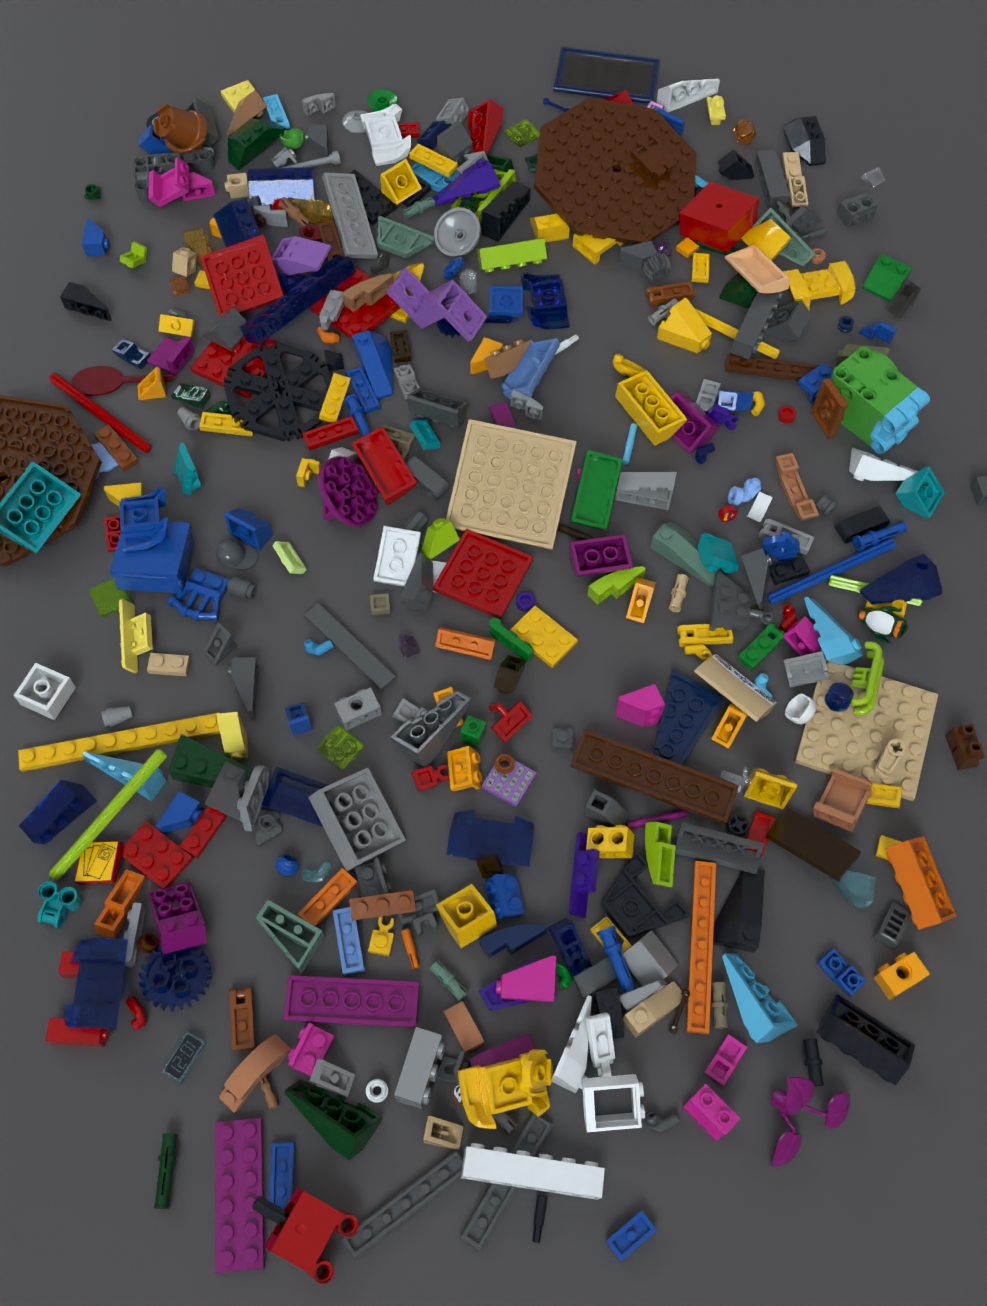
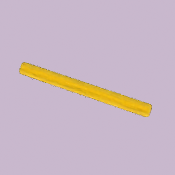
(732, 332)

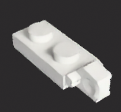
(601, 1043)

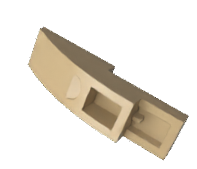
(794, 178)

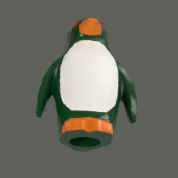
(883, 622)

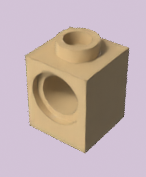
(237, 185)
(184, 262)

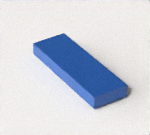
(363, 389)
(282, 1173)

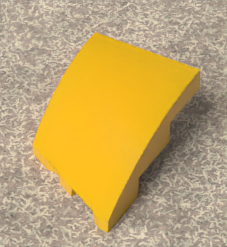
(768, 238)

